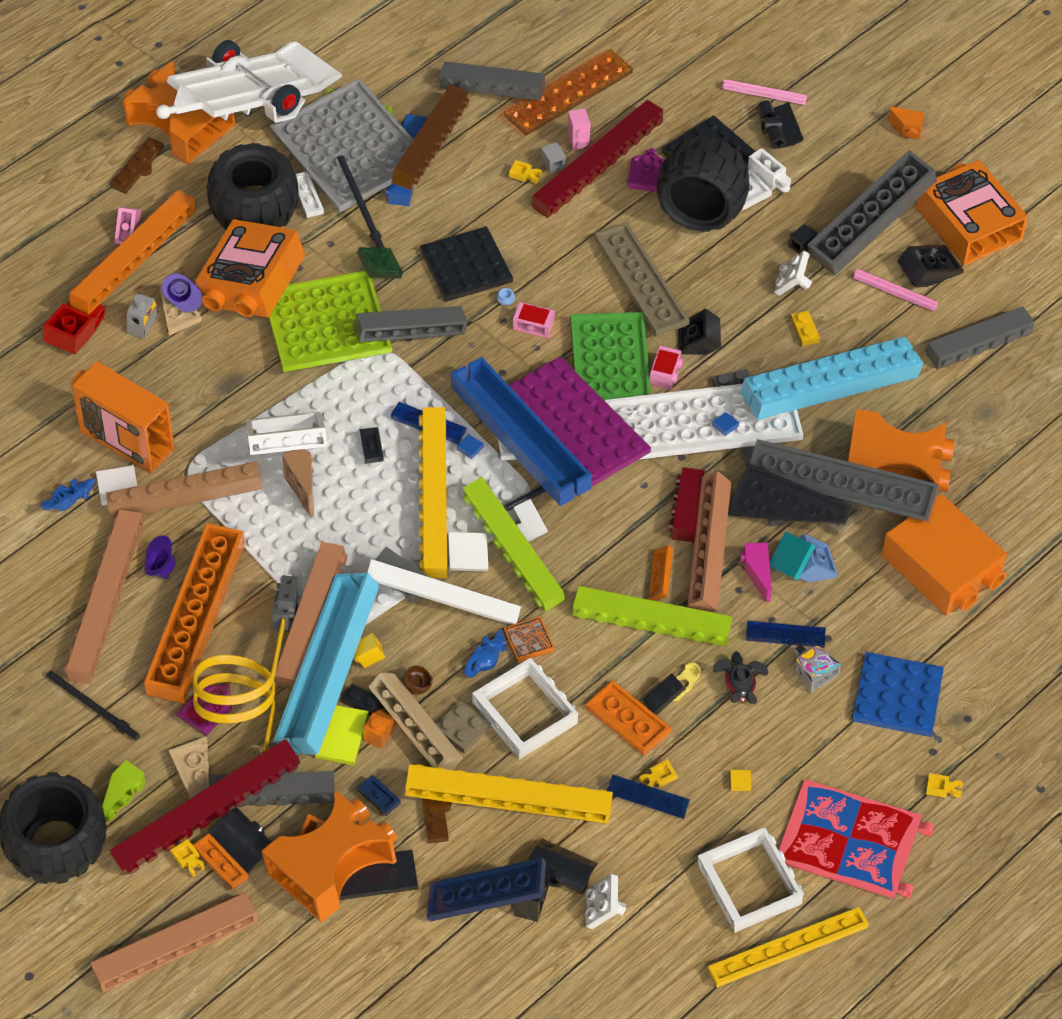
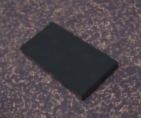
(383, 878)

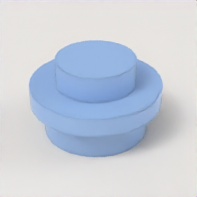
(505, 296)

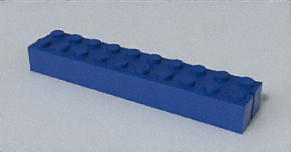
(521, 431)

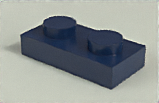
(379, 795)

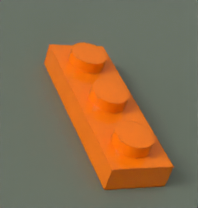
(660, 573)
(221, 862)

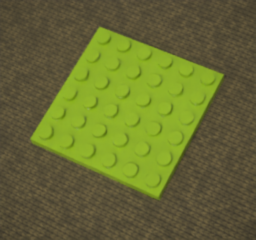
(318, 318)

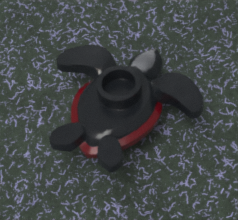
(740, 677)

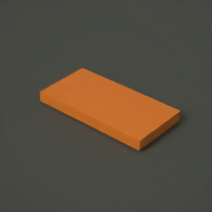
(628, 717)

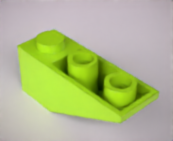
(123, 785)

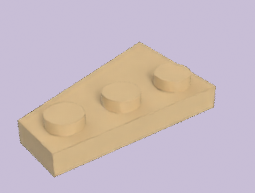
(176, 318)
(192, 765)

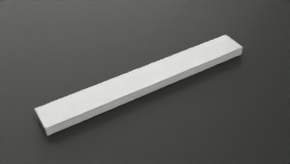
(444, 592)

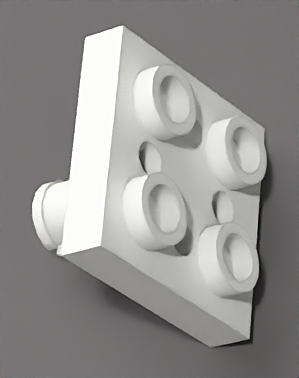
(792, 274)
(603, 901)

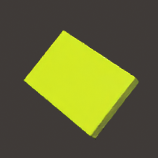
(343, 736)

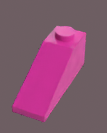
(757, 567)

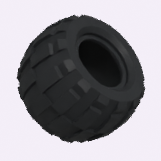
(252, 166)
(696, 203)
(48, 800)

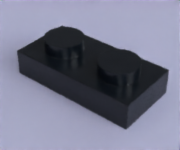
(371, 445)
(664, 694)
(361, 699)

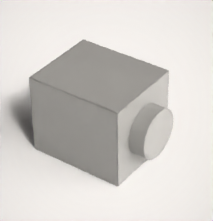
(553, 157)

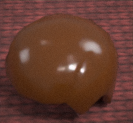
(417, 680)

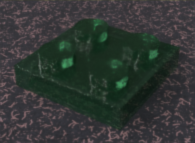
(379, 262)

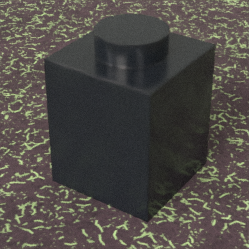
(801, 237)

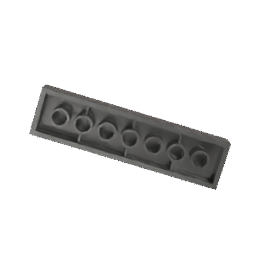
(872, 212)

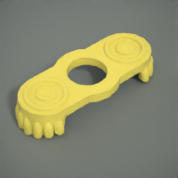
(690, 674)

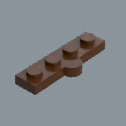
(137, 166)
(436, 820)

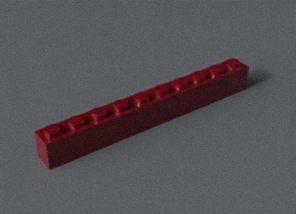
(597, 159)
(205, 807)

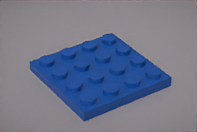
(898, 694)

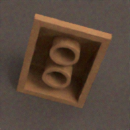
(299, 475)

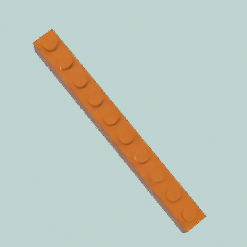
(132, 252)

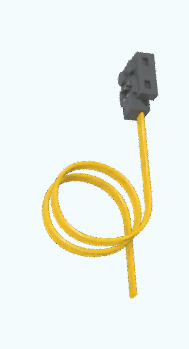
(282, 619)

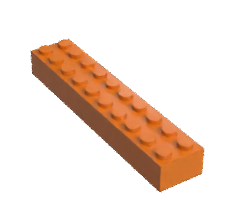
(194, 613)

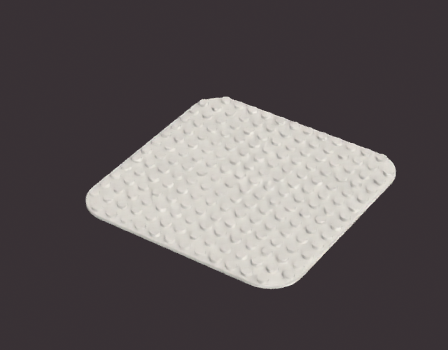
(353, 501)

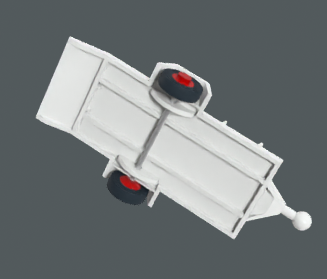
(242, 83)

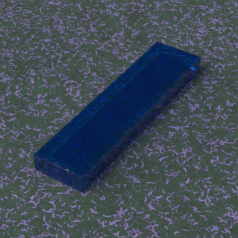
(410, 416)
(785, 634)
(648, 796)

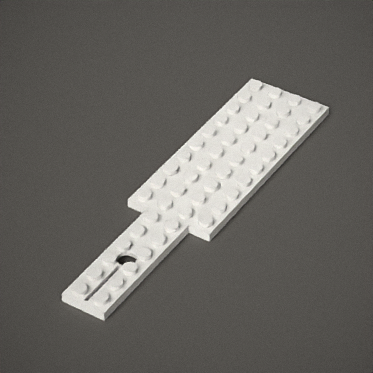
(683, 422)

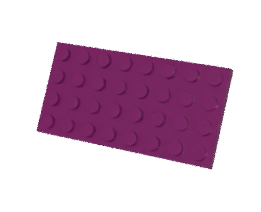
(580, 419)

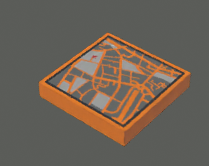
(528, 639)

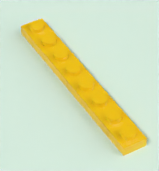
(787, 947)

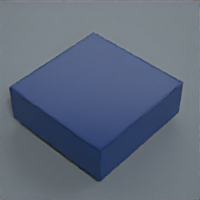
(725, 423)
(470, 446)

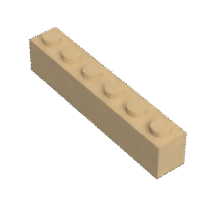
(415, 721)

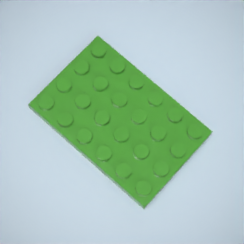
(611, 353)

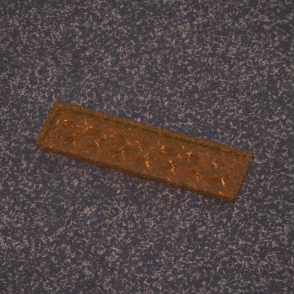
(569, 92)

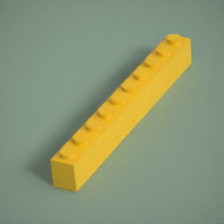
(434, 492)
(508, 793)

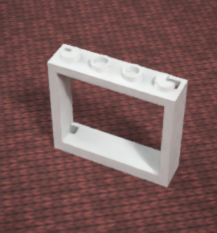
(286, 433)
(501, 727)
(735, 847)

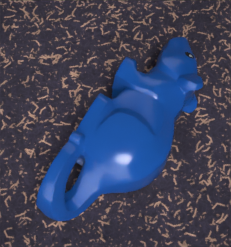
(65, 498)
(487, 655)

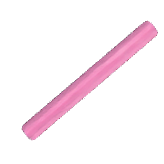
(764, 92)
(895, 289)

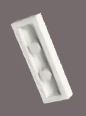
(308, 196)

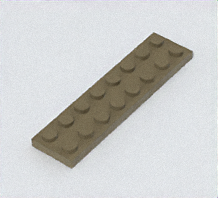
(641, 279)

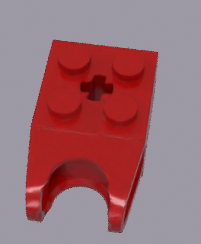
(72, 328)

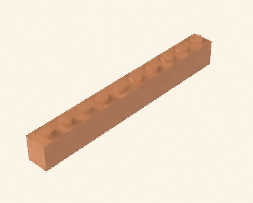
(104, 597)

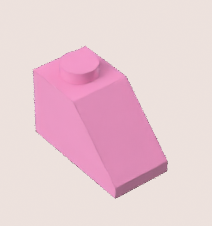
(127, 222)

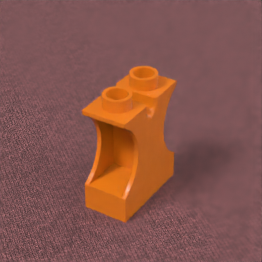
(188, 131)
(901, 452)
(322, 861)

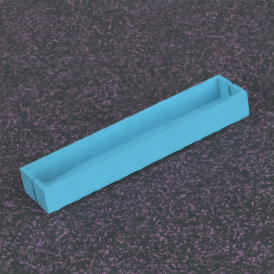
(831, 378)
(327, 662)

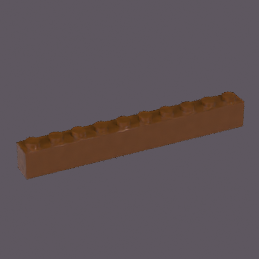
(430, 137)

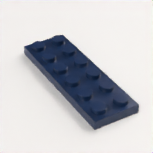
(486, 889)

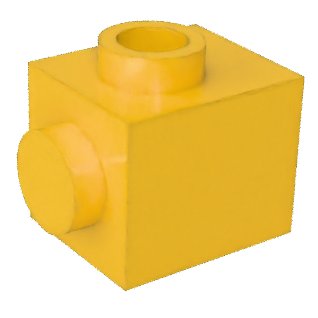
(369, 651)

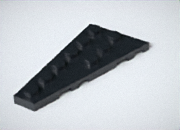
(777, 498)

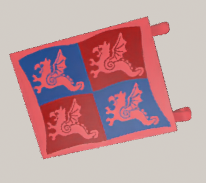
(851, 839)

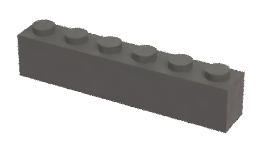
(493, 80)
(410, 324)
(980, 337)
(293, 789)

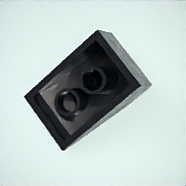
(929, 264)

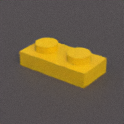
(805, 328)

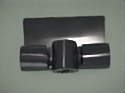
(779, 124)
(240, 838)
(565, 866)

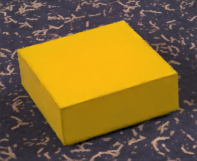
(740, 780)

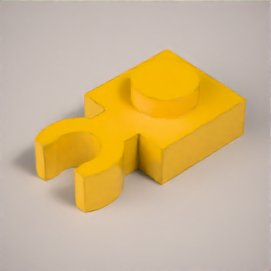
(524, 171)
(661, 773)
(939, 786)
(188, 856)

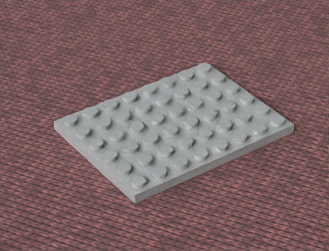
(349, 125)

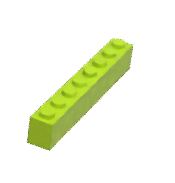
(513, 544)
(652, 616)

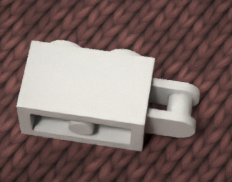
(769, 170)

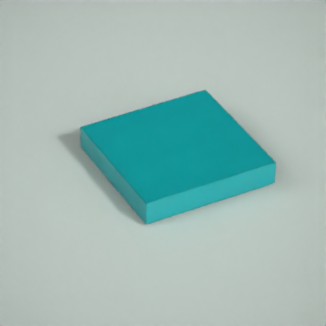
(791, 555)

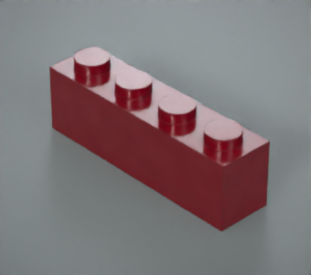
(686, 510)

